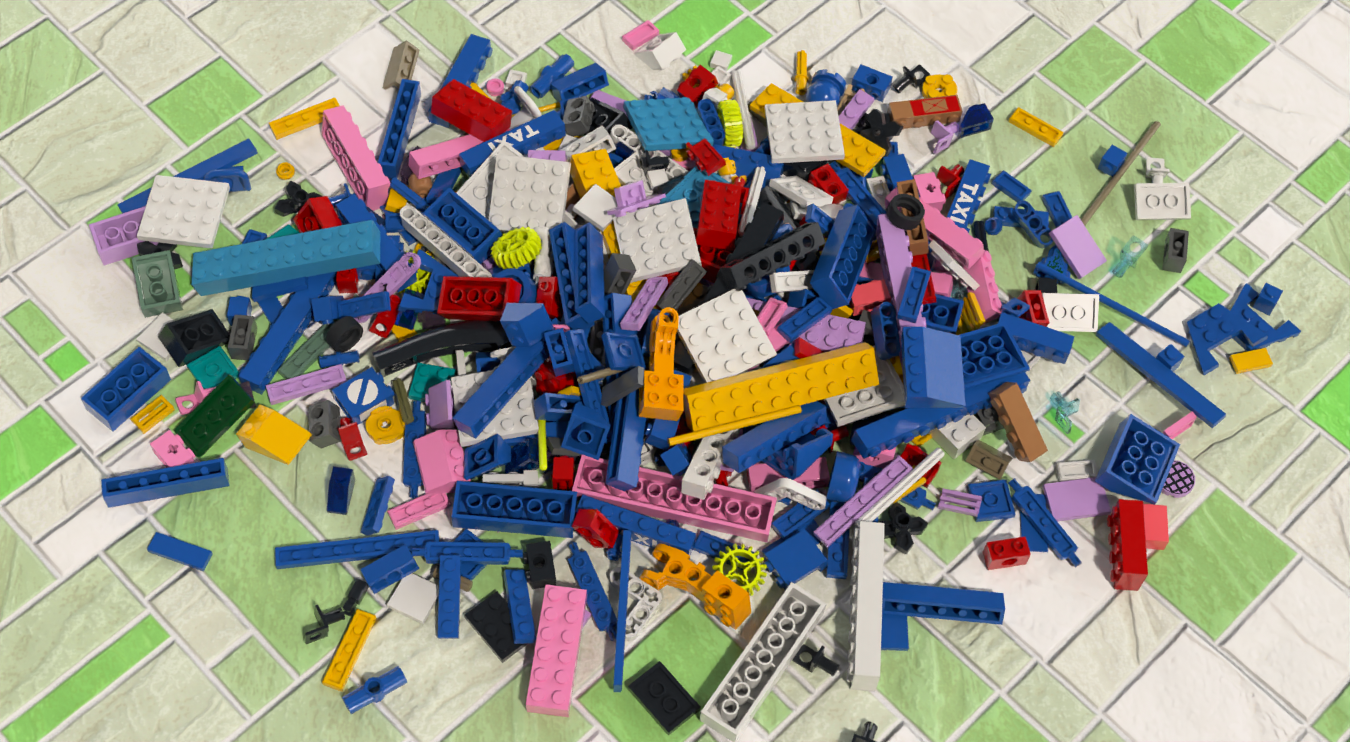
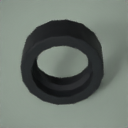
(910, 203)
(344, 334)

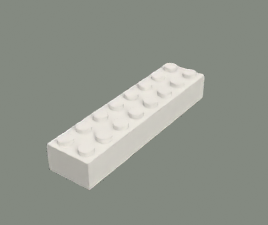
(866, 606)
(762, 662)

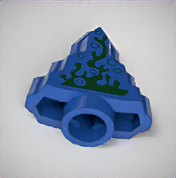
(1054, 260)

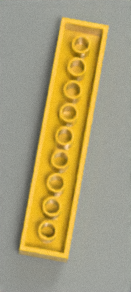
(593, 169)
(780, 386)

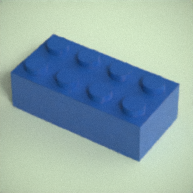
(463, 225)
(126, 389)

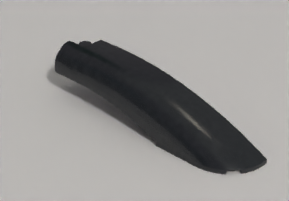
(442, 341)

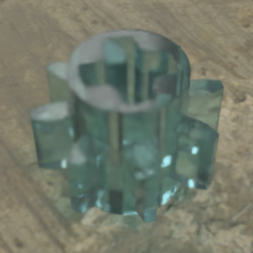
(961, 295)

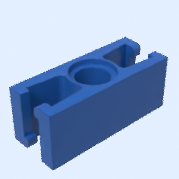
(389, 569)

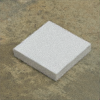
(594, 207)
(150, 339)
(414, 598)

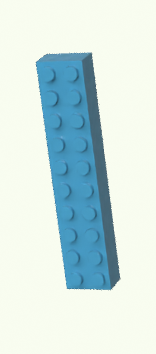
(286, 258)

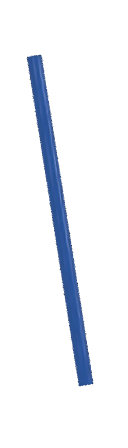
(1113, 304)

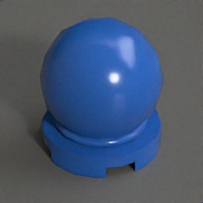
(826, 87)

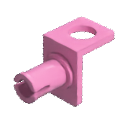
(196, 398)

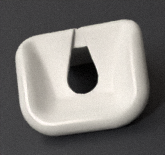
(528, 112)

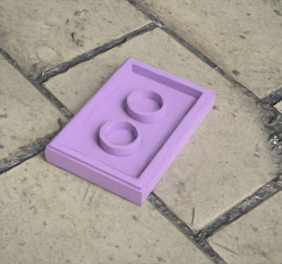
(1077, 247)
(1076, 499)

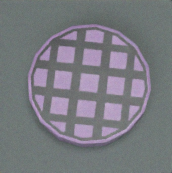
(1179, 480)

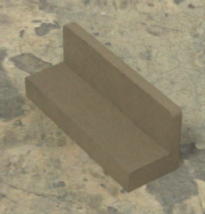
(401, 64)

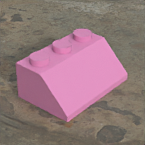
(440, 461)

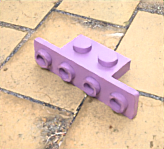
(633, 197)

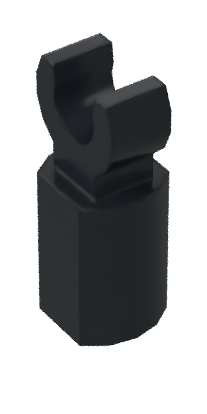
(355, 596)

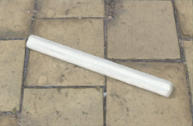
(742, 102)
(752, 199)
(901, 487)

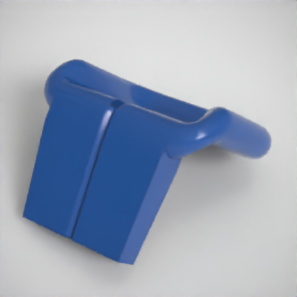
(235, 176)

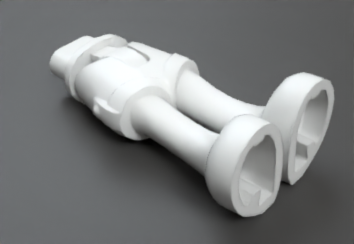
(544, 261)

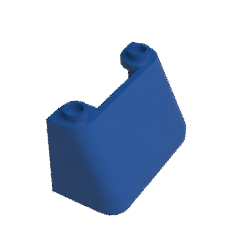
(798, 455)

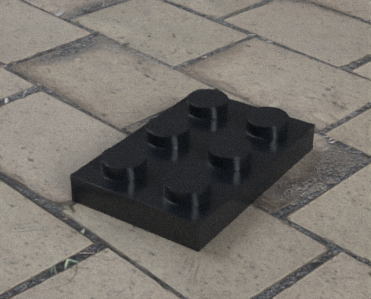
(493, 625)
(664, 698)

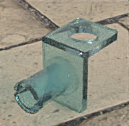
(1128, 257)
(1064, 410)

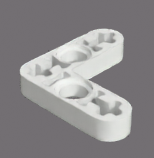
(789, 488)
(642, 605)

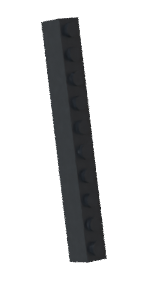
(756, 234)

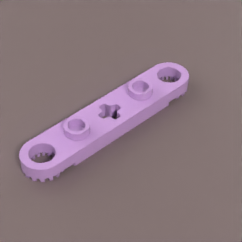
(394, 278)

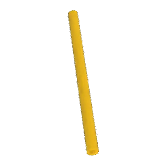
(734, 425)

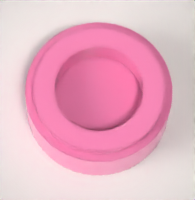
(495, 87)

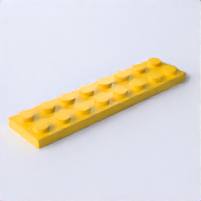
(859, 152)

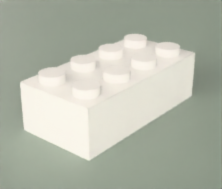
(959, 435)

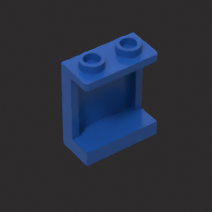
(794, 559)

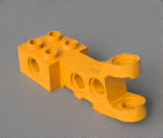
(662, 389)
(717, 592)

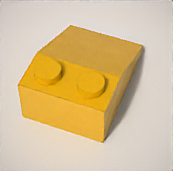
(273, 435)

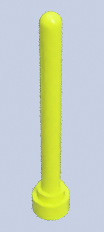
(542, 444)

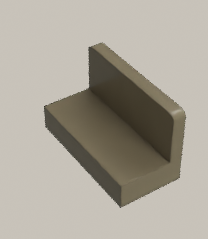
(988, 459)

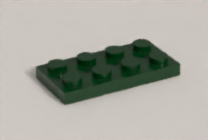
(214, 416)

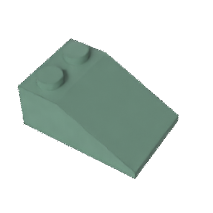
(157, 283)

